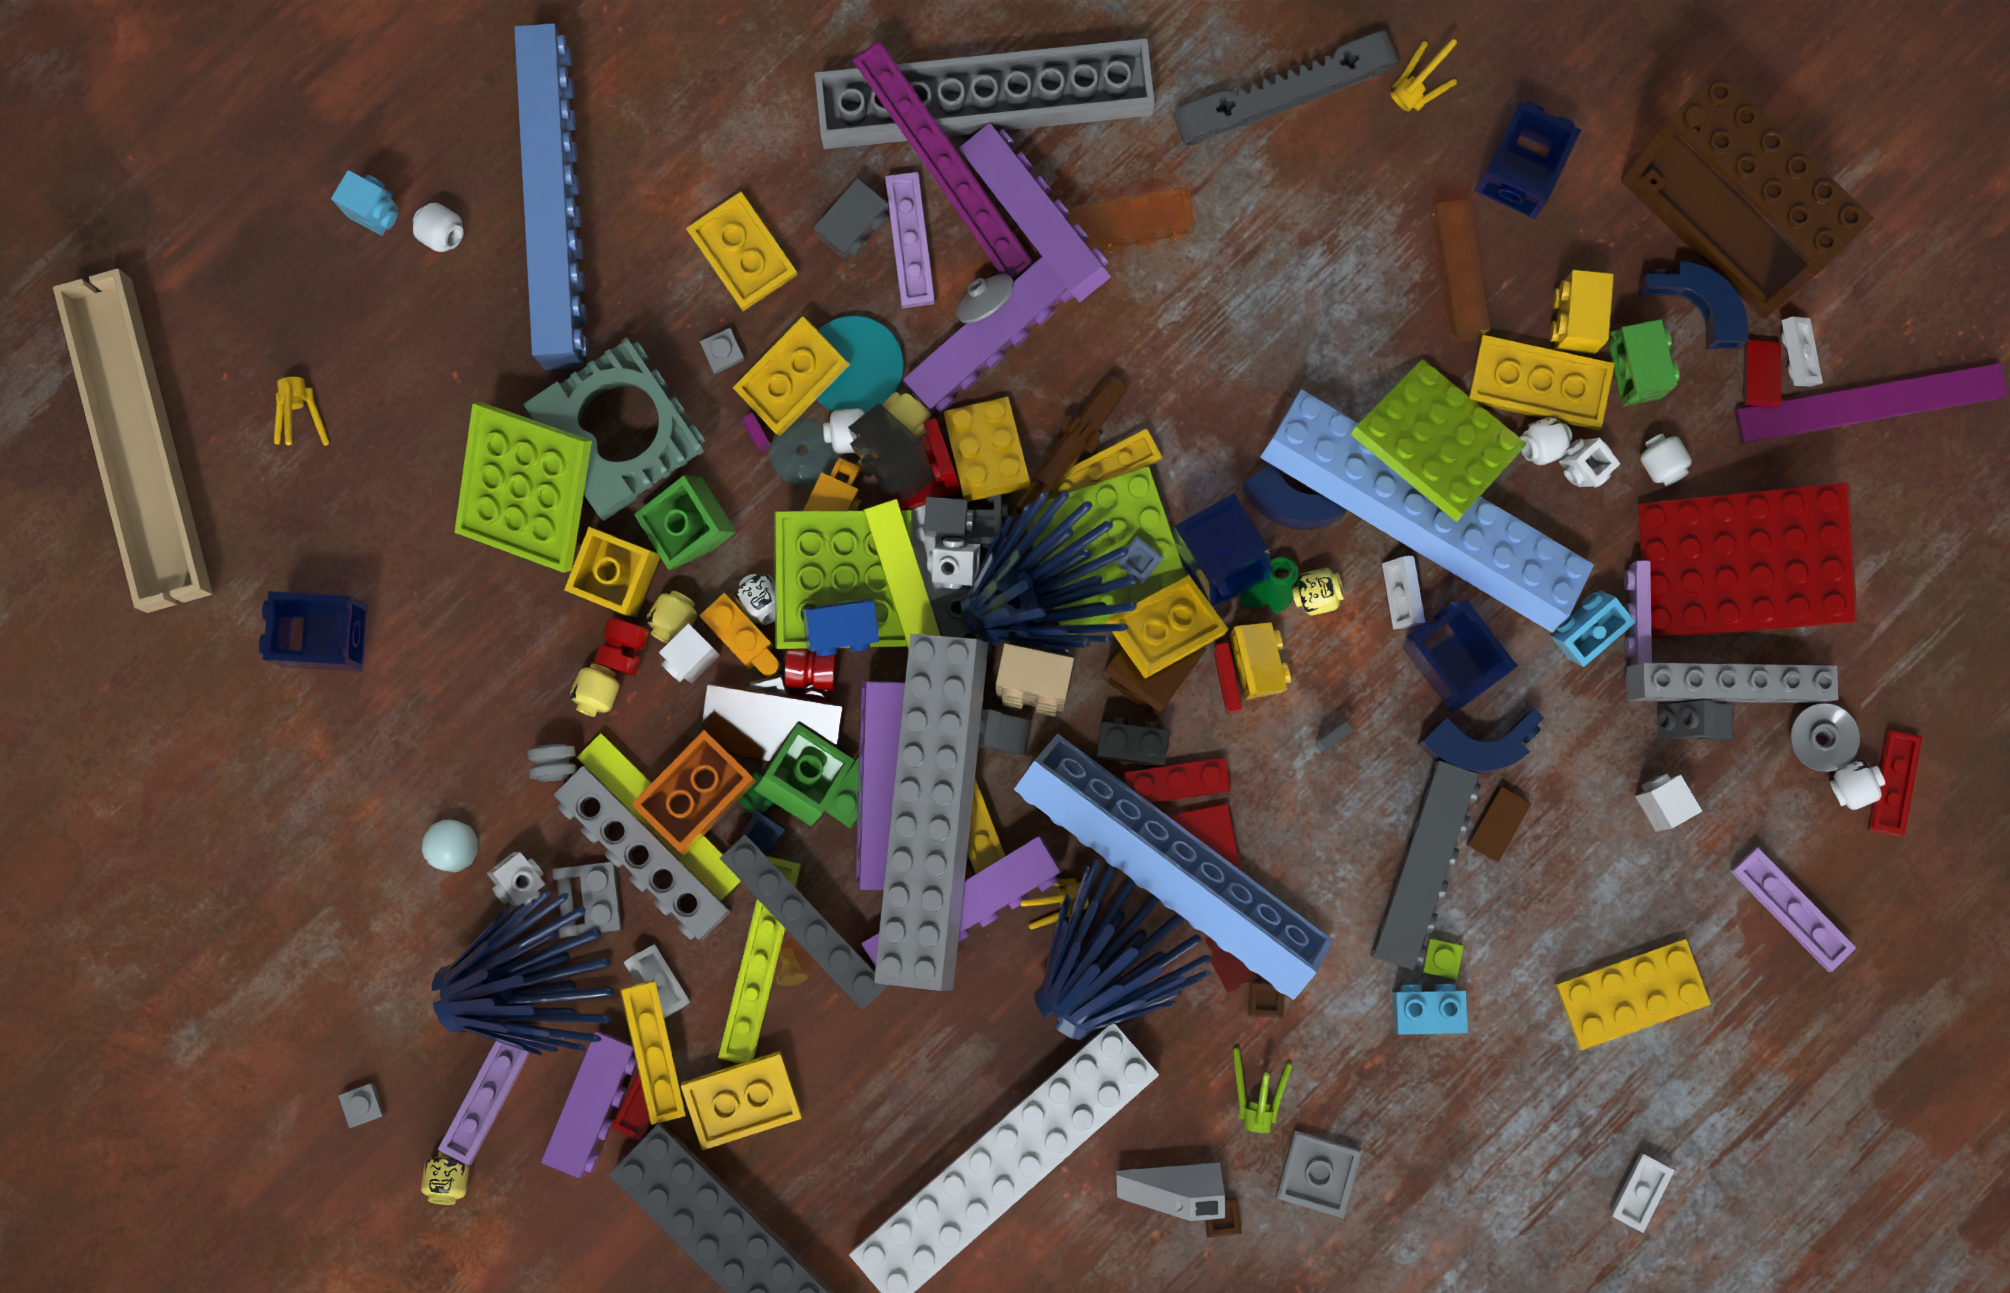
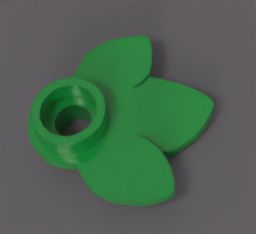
(1273, 591)

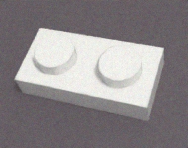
(1802, 351)
(1403, 592)
(651, 966)
(1641, 1192)

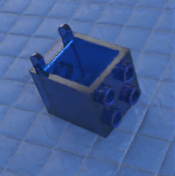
(1520, 176)
(1223, 551)
(331, 631)
(1465, 662)

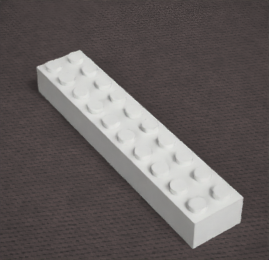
(1004, 1163)

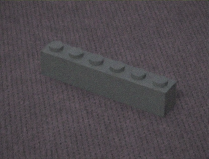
(1424, 866)
(802, 921)

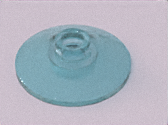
(802, 469)

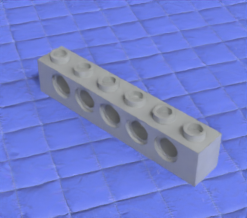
(1732, 683)
(586, 786)

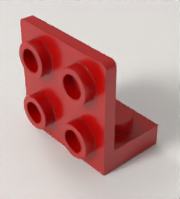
(945, 480)

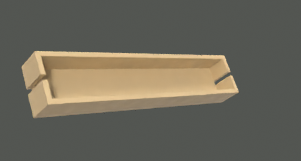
(132, 441)

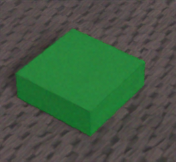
(753, 800)

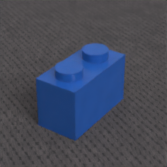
(840, 626)

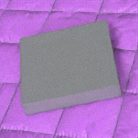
(1318, 1174)

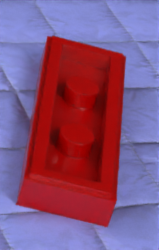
(1899, 769)

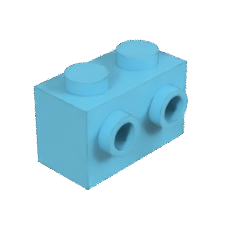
(366, 202)
(1592, 628)
(1429, 1011)

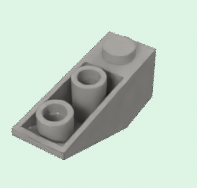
(1181, 1191)

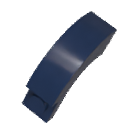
(1711, 294)
(1287, 506)
(1453, 747)

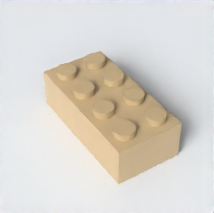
(1033, 679)

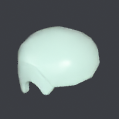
(450, 845)

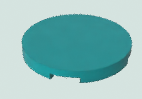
(874, 362)

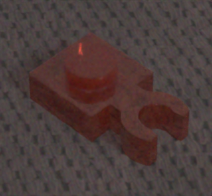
(1229, 968)

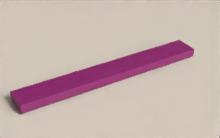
(942, 160)
(1872, 403)

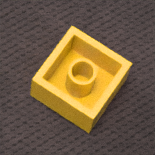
(1582, 312)
(612, 572)

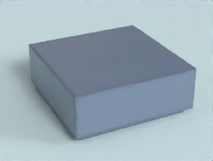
(1140, 560)

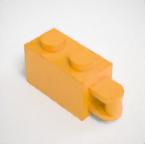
(833, 494)
(741, 635)

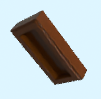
(1498, 824)

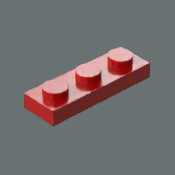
(1180, 780)

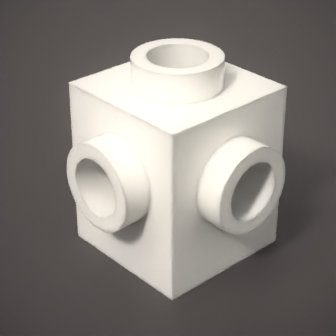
(1588, 462)
(954, 563)
(505, 876)

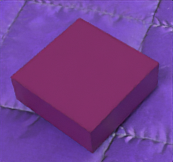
(756, 433)

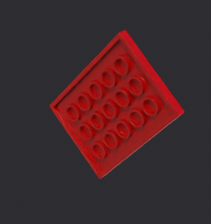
(1750, 561)

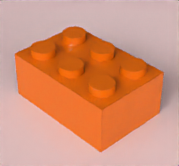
(693, 792)

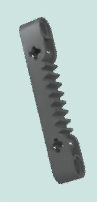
(1369, 56)

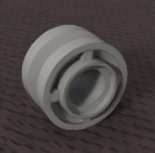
(552, 762)

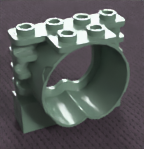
(616, 484)

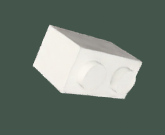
(688, 655)
(1667, 802)

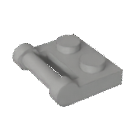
(598, 896)

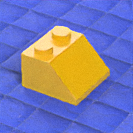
(1258, 660)

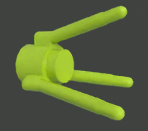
(1258, 1115)

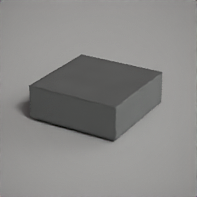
(1334, 736)

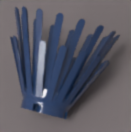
(1012, 600)
(1081, 989)
(482, 991)

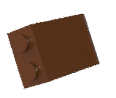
(1155, 690)

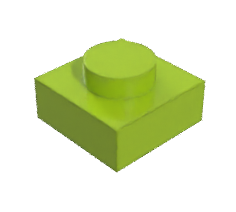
(1442, 959)

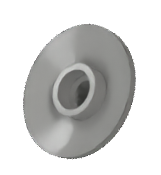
(984, 297)
(1840, 733)

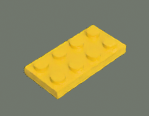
(1541, 382)
(1632, 994)

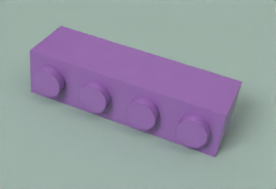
(590, 1105)

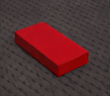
(1762, 373)
(1227, 678)
(633, 1115)

